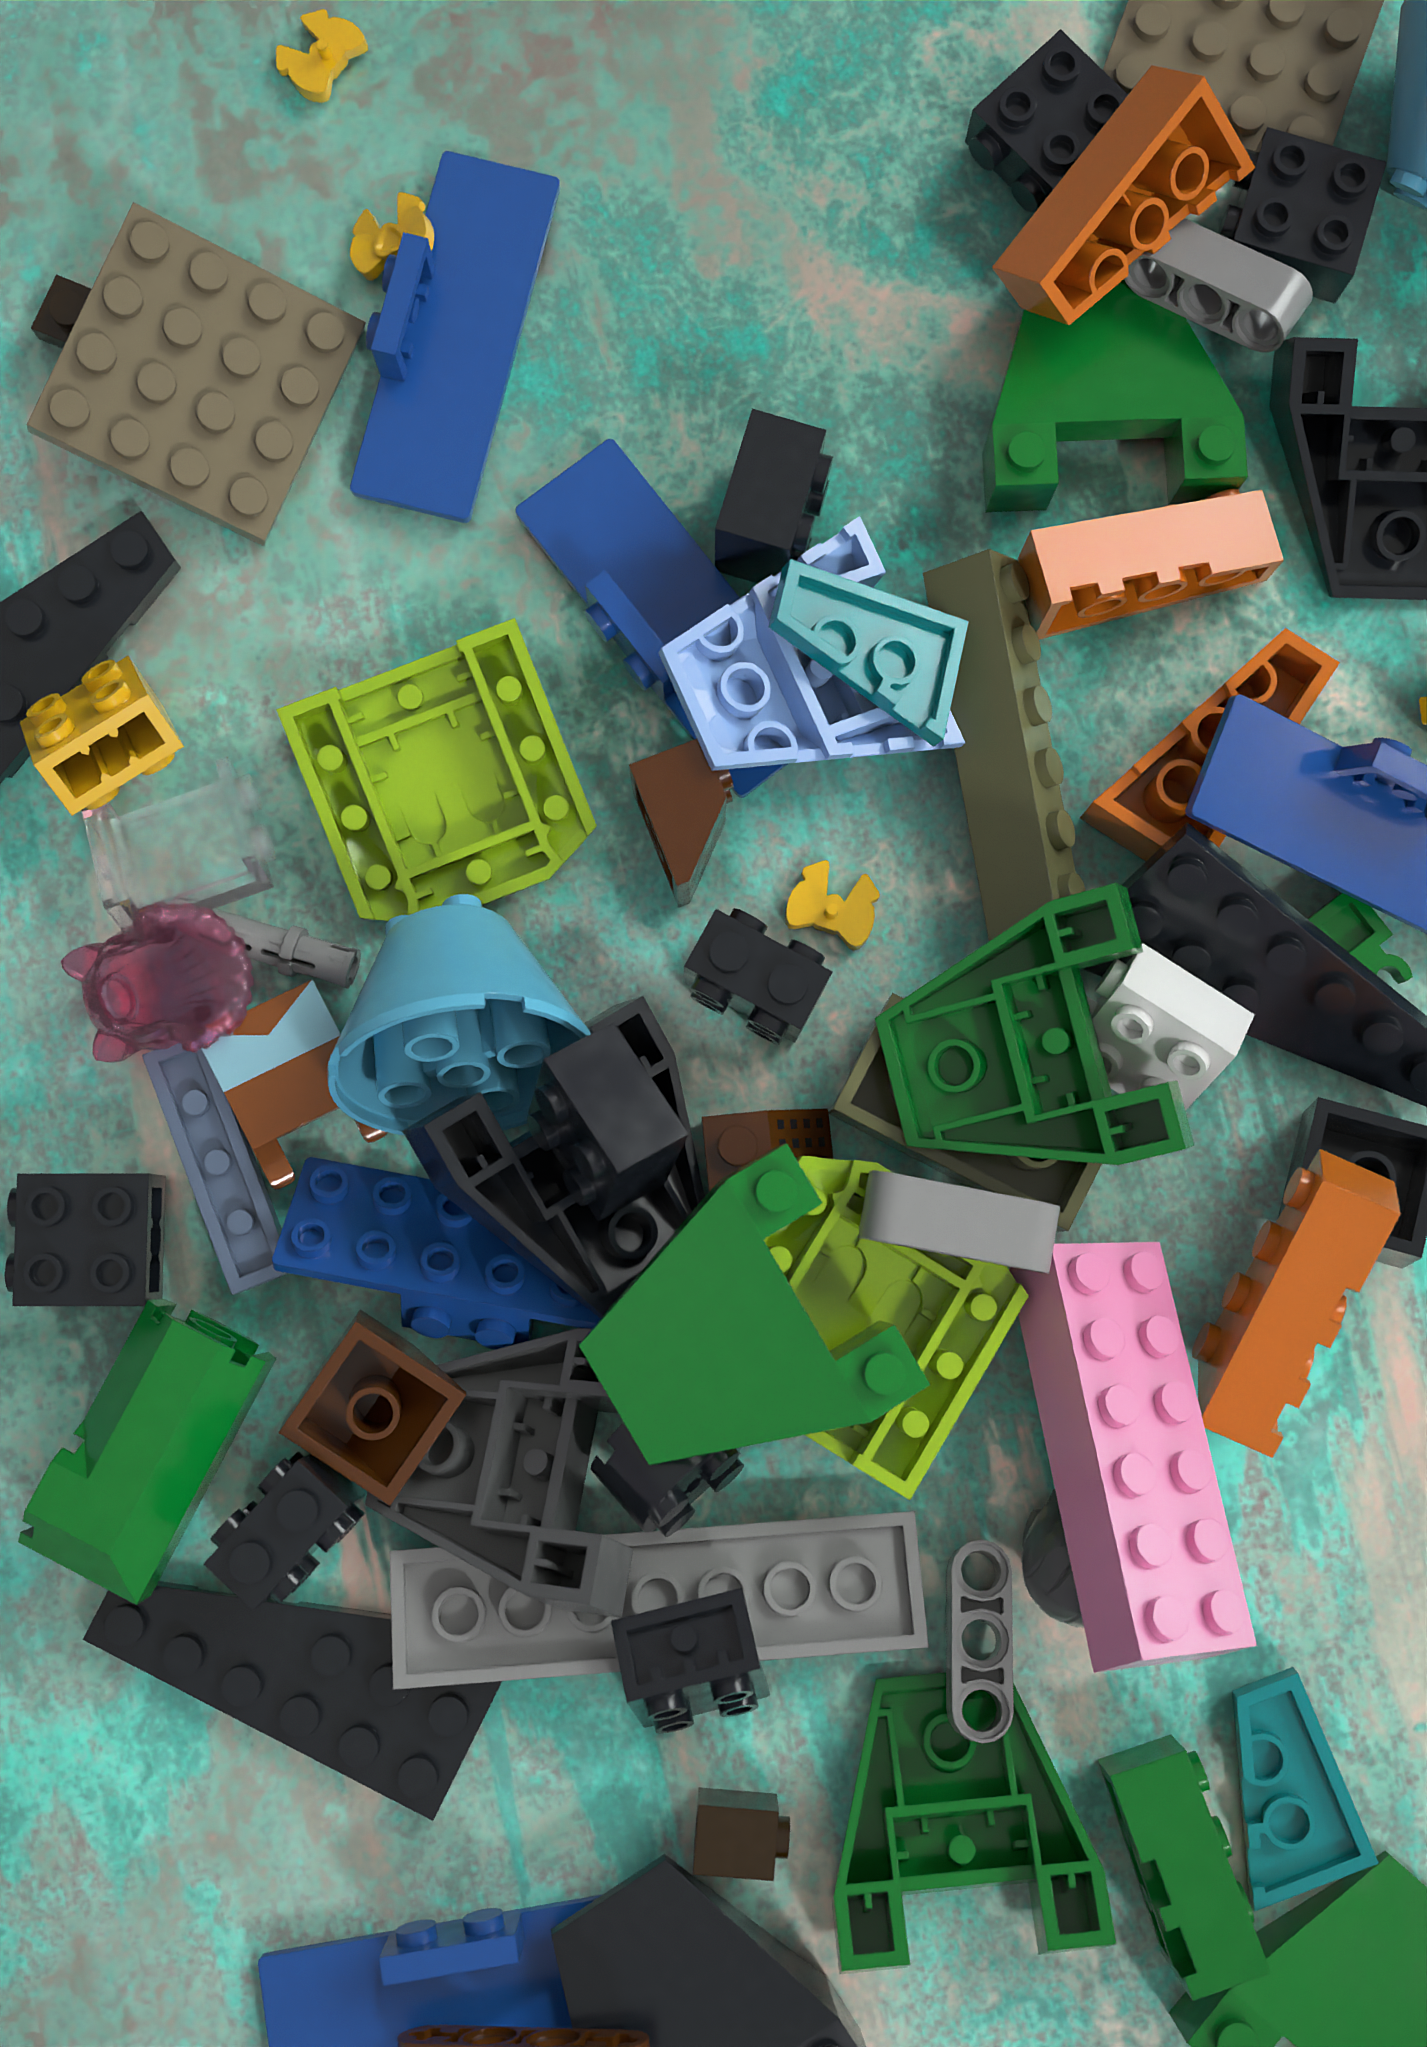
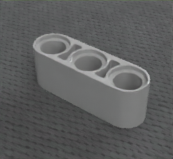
(1222, 286)
(959, 1221)
(995, 1672)

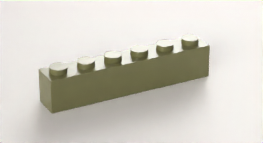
(1008, 757)

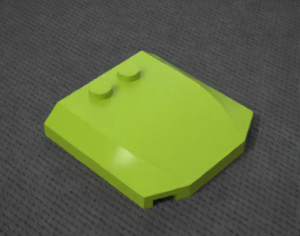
(441, 777)
(942, 1304)

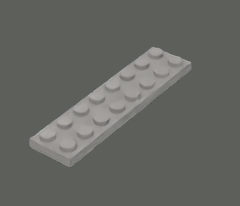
(804, 1582)

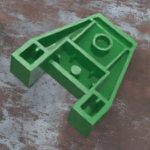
(1111, 377)
(1008, 1050)
(718, 1346)
(959, 1817)
(1341, 1971)

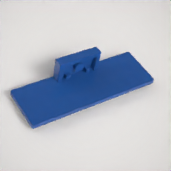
(452, 335)
(631, 569)
(1320, 807)
(415, 1242)
(454, 1972)

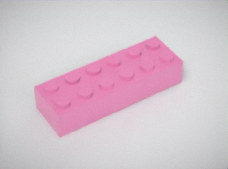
(1130, 1459)

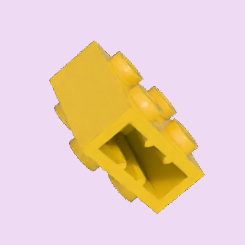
(99, 735)

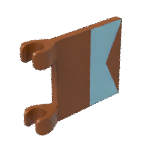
(278, 1074)

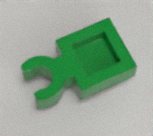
(1360, 933)

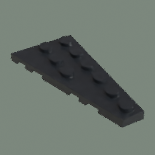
(71, 620)
(1277, 964)
(305, 1679)

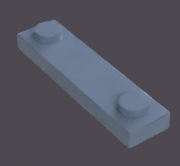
(217, 1166)

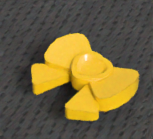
(335, 45)
(374, 244)
(812, 906)

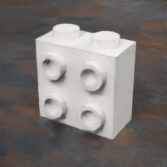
(1164, 1026)

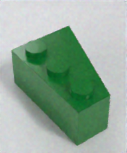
(1183, 1866)

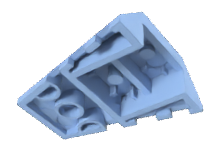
(769, 702)

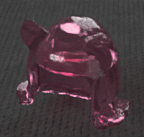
(164, 982)

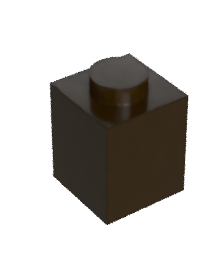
(739, 1834)

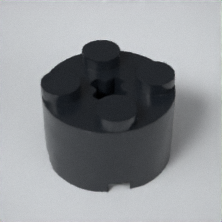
(663, 1491)

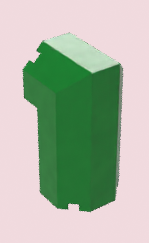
(146, 1450)

